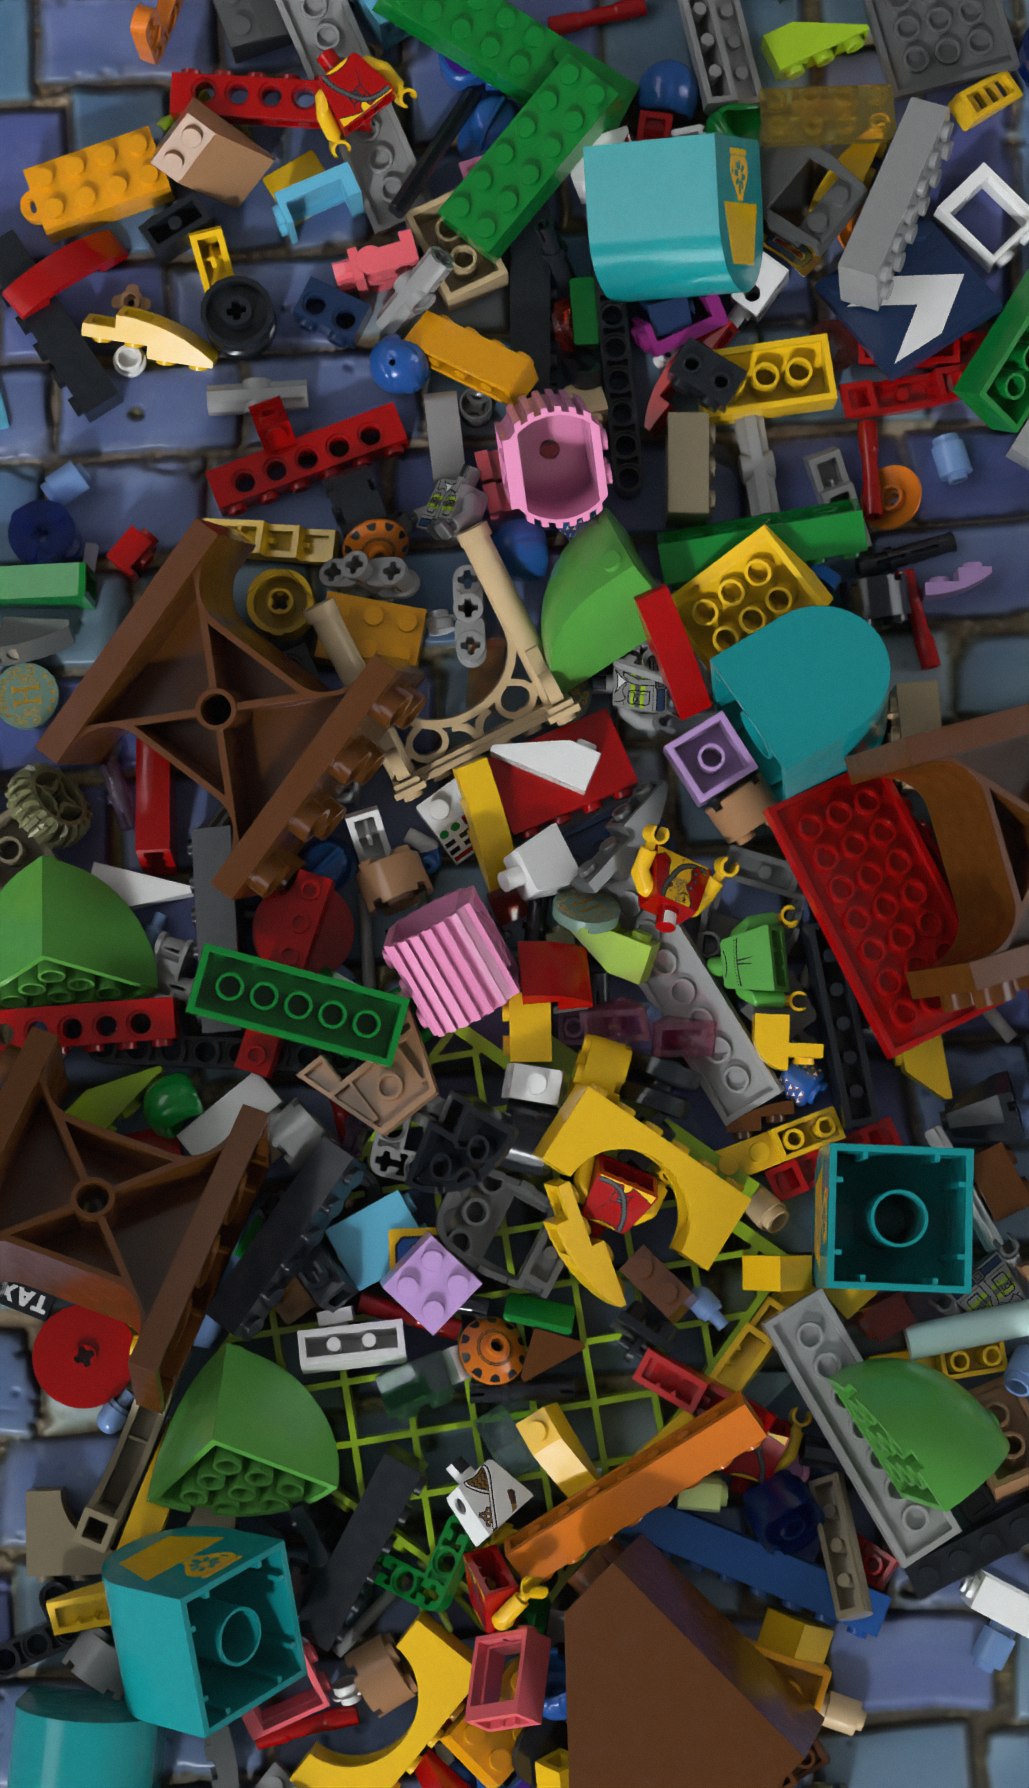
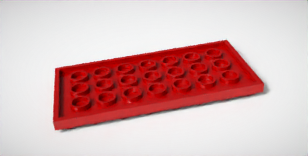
(873, 900)

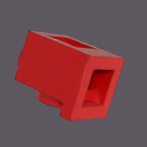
(272, 424)
(133, 552)

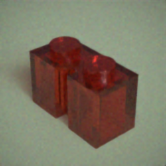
(884, 1316)

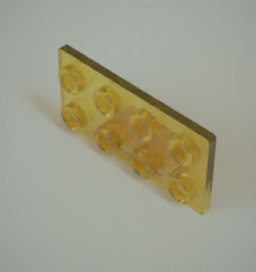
(827, 115)

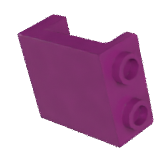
(708, 317)

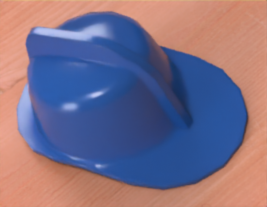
(485, 125)
(331, 859)

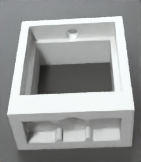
(1002, 194)
(996, 1600)

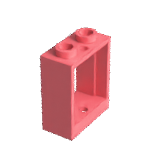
(486, 1678)
(295, 1708)

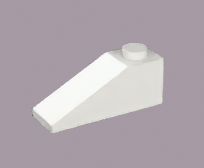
(558, 761)
(140, 889)

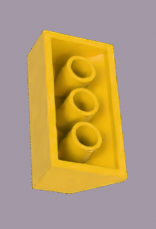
(781, 379)

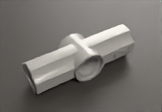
(415, 291)
(236, 398)
(756, 465)

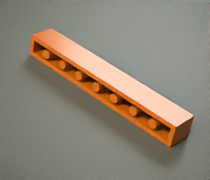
(635, 1488)

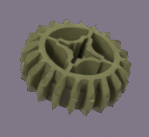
(48, 805)

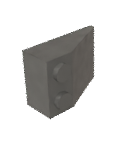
(252, 27)

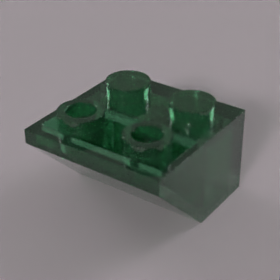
(416, 1385)

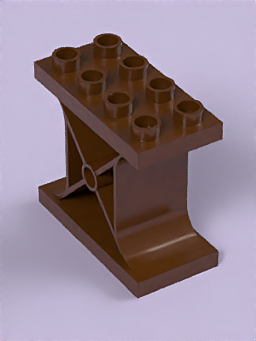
(234, 712)
(979, 809)
(119, 1218)

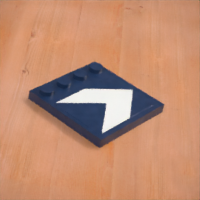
(930, 305)

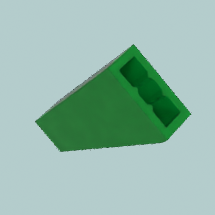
(48, 586)

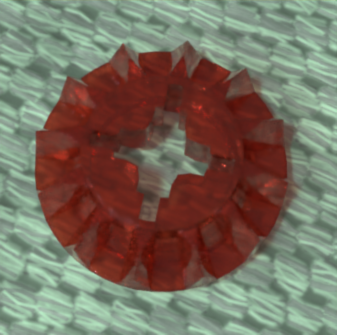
(564, 325)
(844, 357)

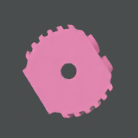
(559, 486)
(452, 961)

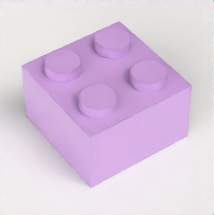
(710, 759)
(430, 1282)

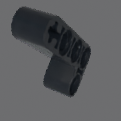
(22, 1644)

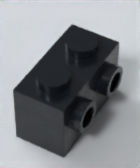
(168, 231)
(706, 376)

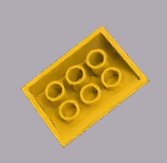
(745, 593)

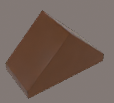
(547, 1350)

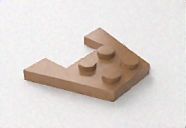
(378, 1093)

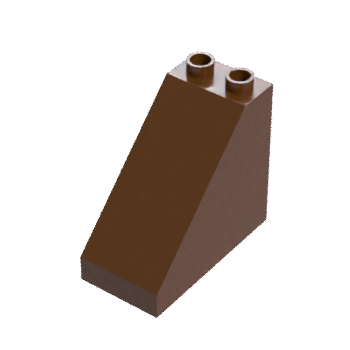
(669, 1685)

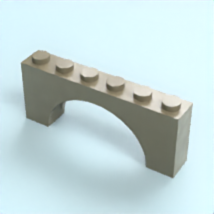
(114, 1496)
(53, 1525)

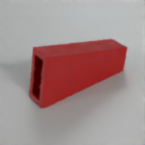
(155, 813)

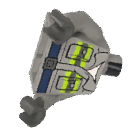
(450, 508)
(636, 698)
(993, 1282)

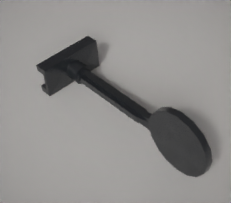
(536, 1743)

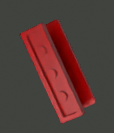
(537, 802)

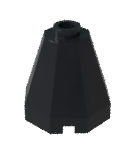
(985, 1111)

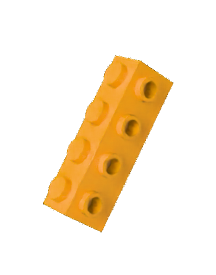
(473, 358)

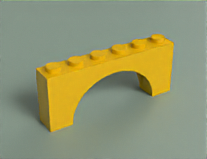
(705, 1202)
(443, 1679)

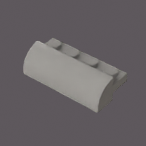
(720, 52)

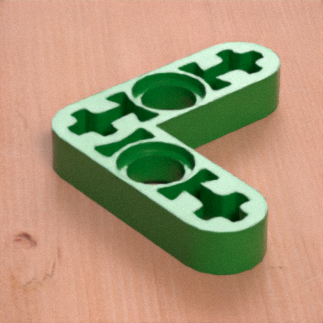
(434, 1578)

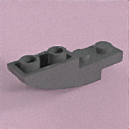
(33, 638)
(620, 850)

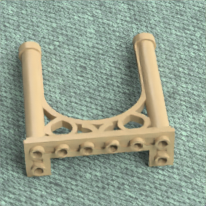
(520, 638)

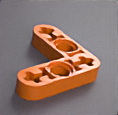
(153, 28)

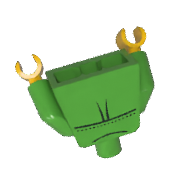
(756, 961)

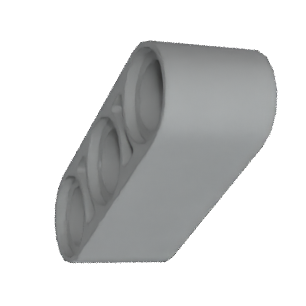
(444, 434)

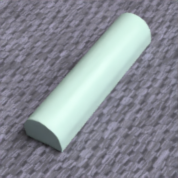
(968, 1330)

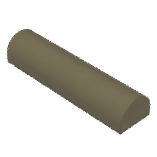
(841, 1549)

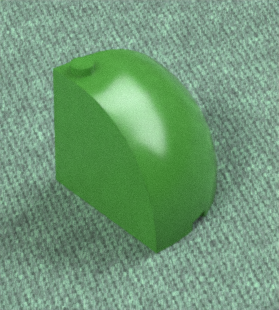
(590, 601)
(69, 940)
(922, 1429)
(244, 1442)

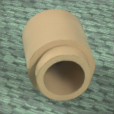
(767, 1211)
(842, 1713)

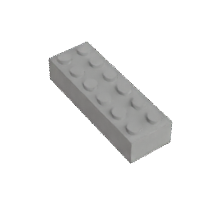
(895, 204)

